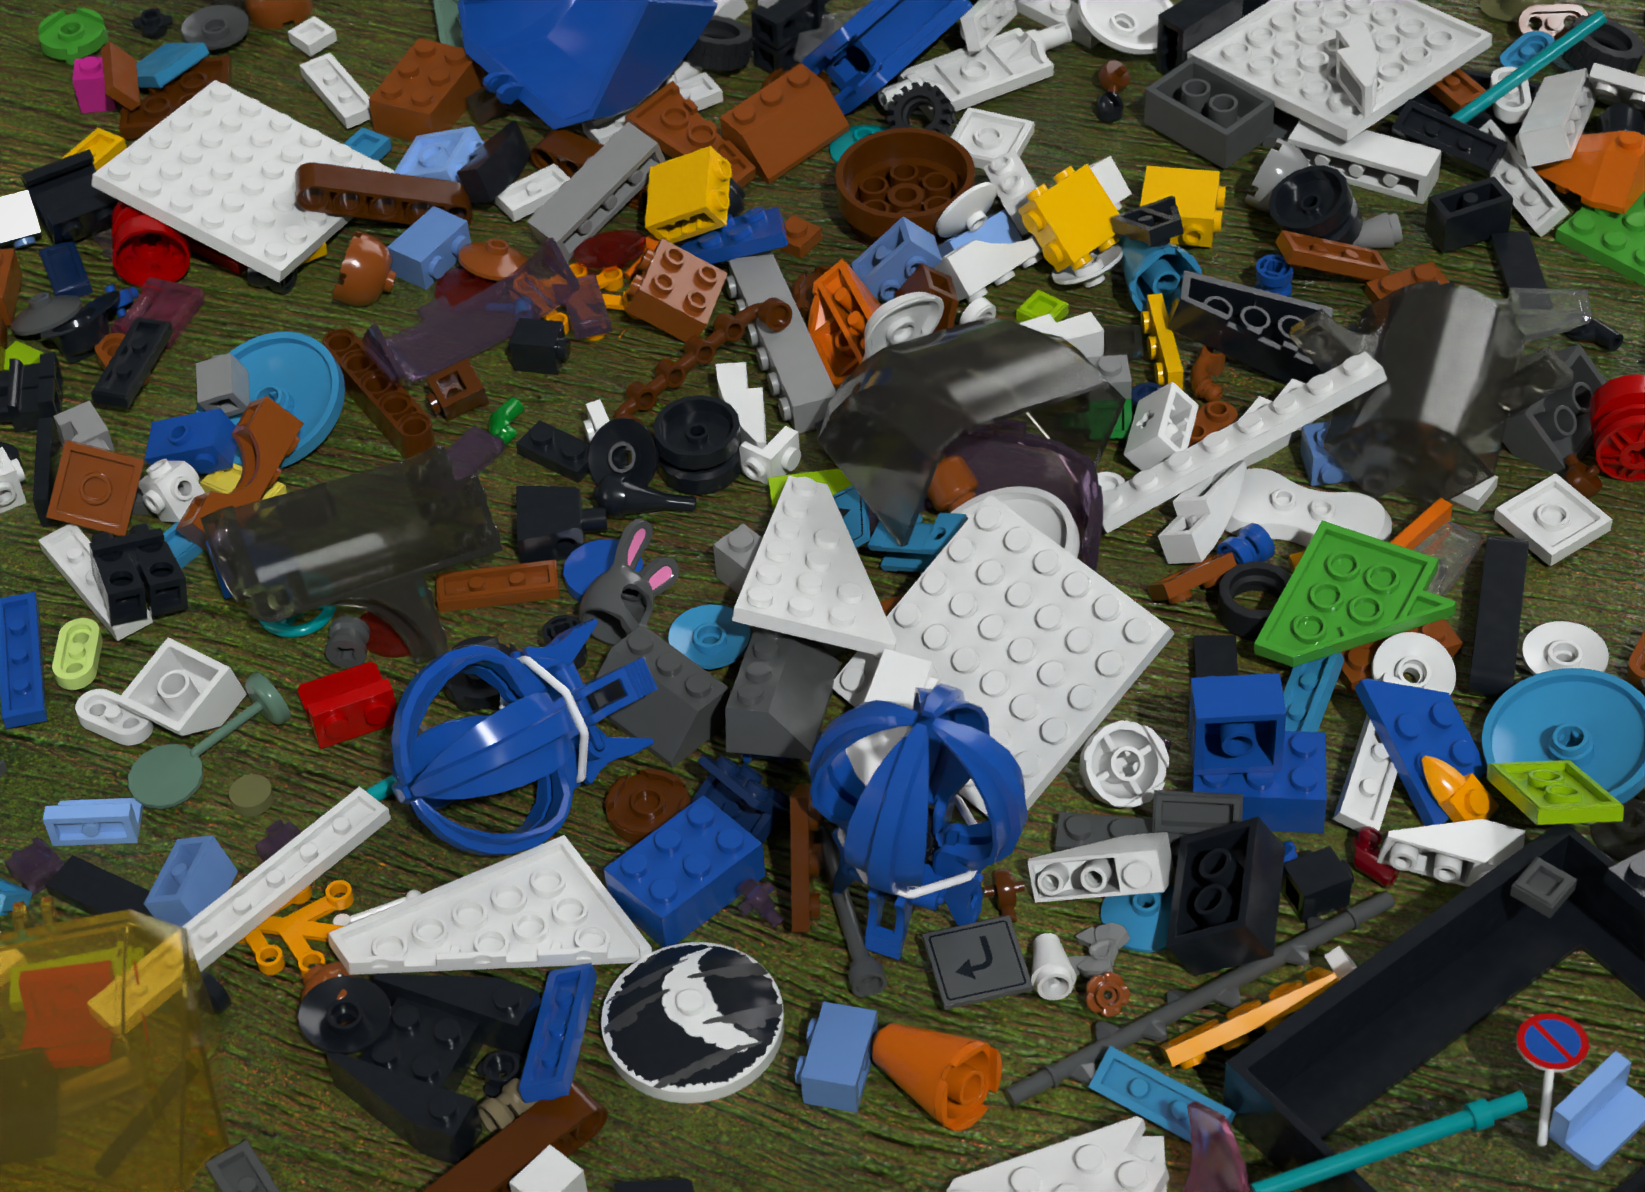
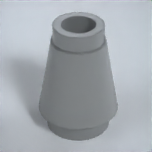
(1380, 232)

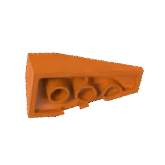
(1603, 170)

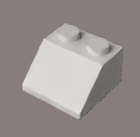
(183, 690)

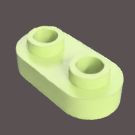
(75, 662)

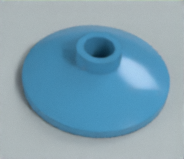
(710, 636)
(1145, 926)

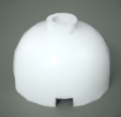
(1124, 764)

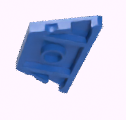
(743, 236)
(1419, 724)

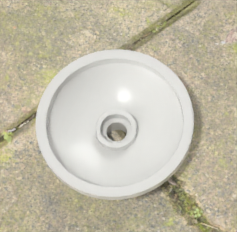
(1124, 24)

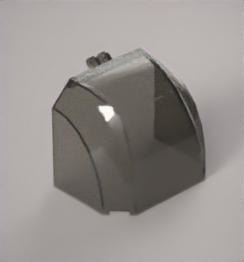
(924, 392)

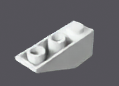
(1452, 851)
(1104, 869)

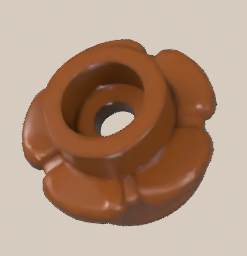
(1098, 985)

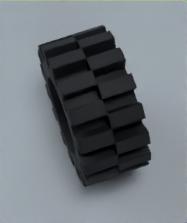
(922, 96)

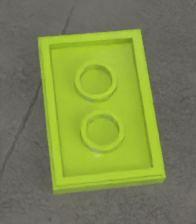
(1554, 792)

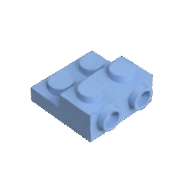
(440, 154)

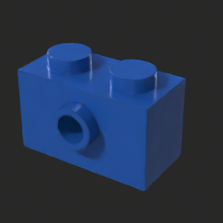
(196, 438)

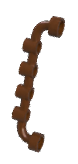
(772, 313)

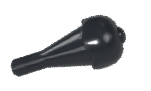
(629, 497)

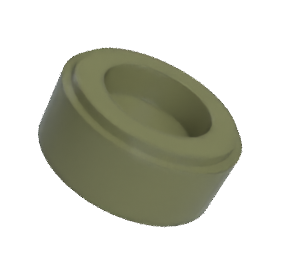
(251, 795)

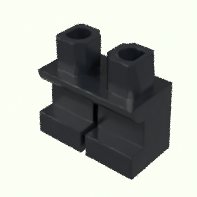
(31, 392)

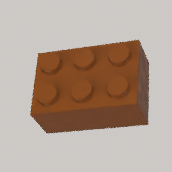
(425, 91)

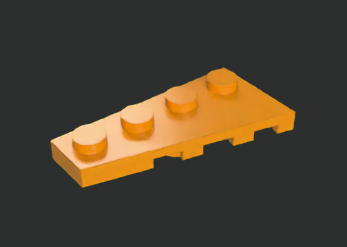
(1284, 999)

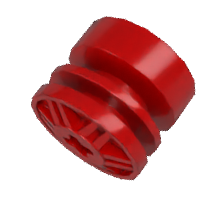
(147, 247)
(1619, 427)

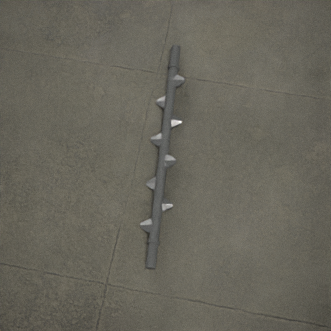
(1180, 1004)

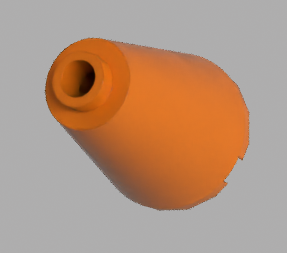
(940, 1071)

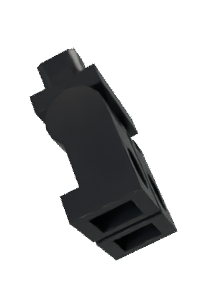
(778, 30)
(136, 567)

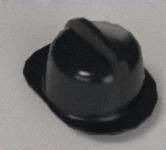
(84, 330)

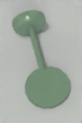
(174, 771)

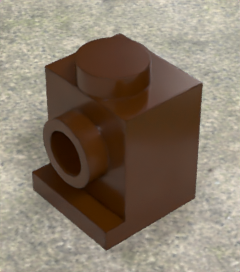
(455, 390)

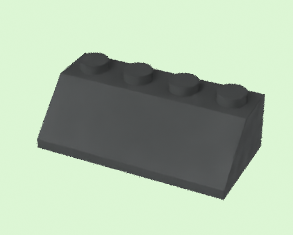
(780, 696)

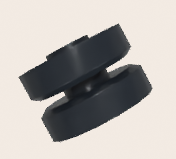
(1316, 204)
(698, 444)

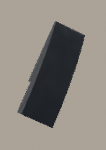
(495, 164)

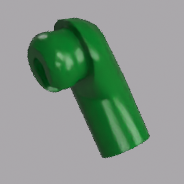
(500, 420)

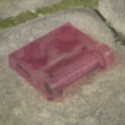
(172, 304)

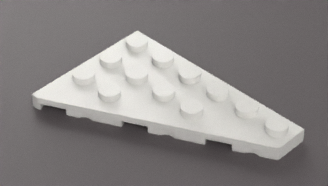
(812, 577)
(513, 914)

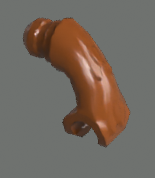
(1205, 366)

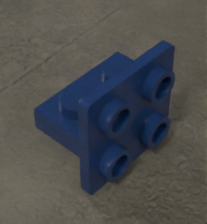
(742, 796)

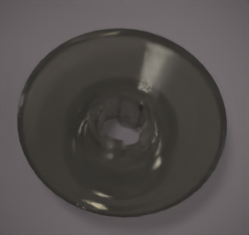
(1618, 838)

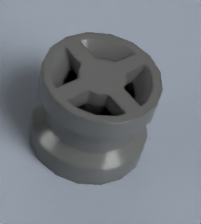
(347, 641)

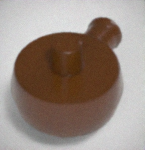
(1114, 76)
(1582, 477)
(1004, 891)

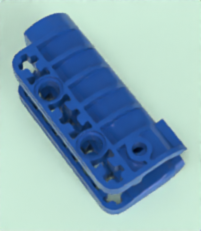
(880, 44)

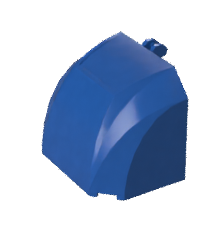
(579, 56)

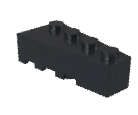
(1244, 324)

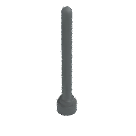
(865, 973)

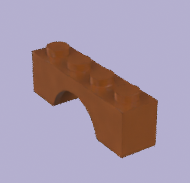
(264, 438)

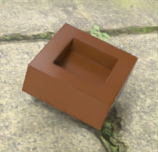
(801, 236)

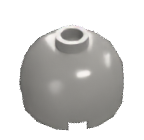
(1274, 169)

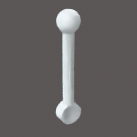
(344, 919)

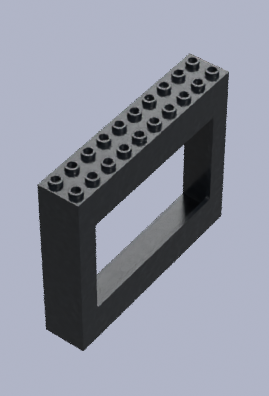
(1423, 997)

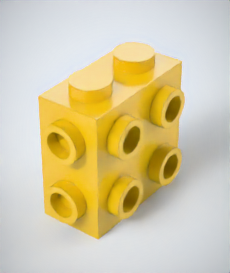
(688, 195)
(1197, 199)
(1070, 218)

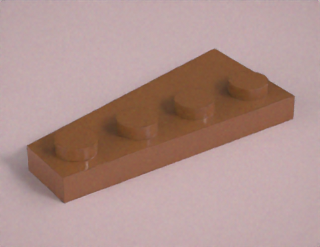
(682, 130)

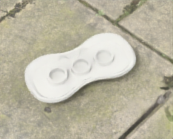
(902, 320)
(1296, 512)

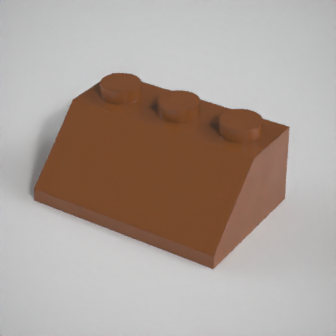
(784, 122)

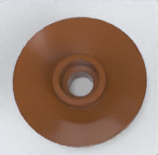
(491, 259)

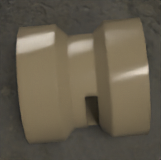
(504, 1109)

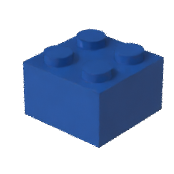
(1236, 724)

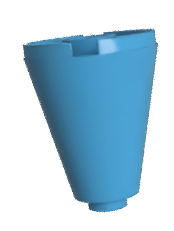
(1154, 270)

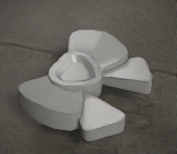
(1103, 947)

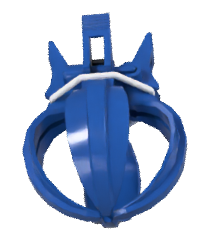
(539, 736)
(889, 830)

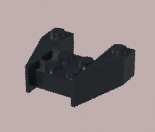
(427, 1051)

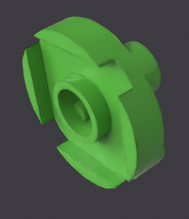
(72, 34)

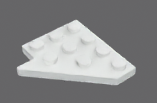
(1081, 1164)

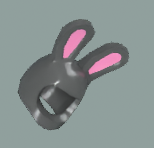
(622, 596)

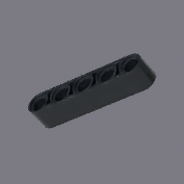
(1498, 616)

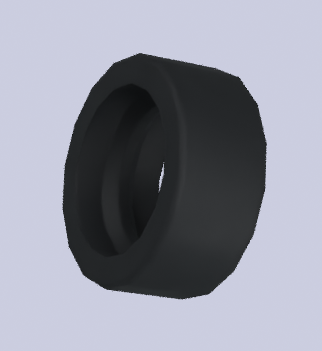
(1244, 578)

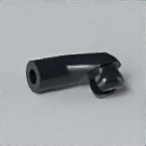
(1597, 332)

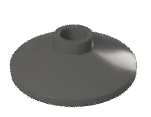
(215, 26)
(45, 313)

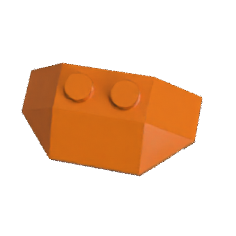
(839, 320)

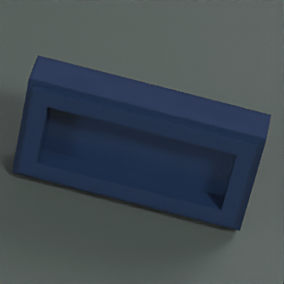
(65, 269)

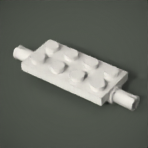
(976, 76)

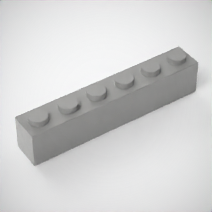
(788, 354)

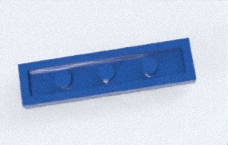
(21, 661)
(558, 1033)

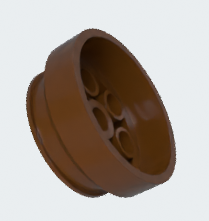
(901, 175)

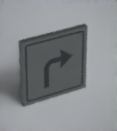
(977, 962)

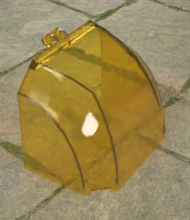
(106, 1056)

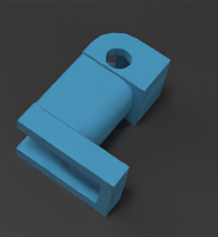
(924, 544)

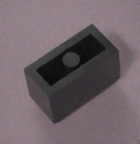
(1468, 214)

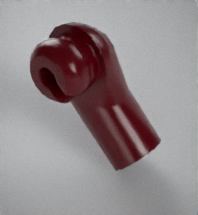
(1365, 855)

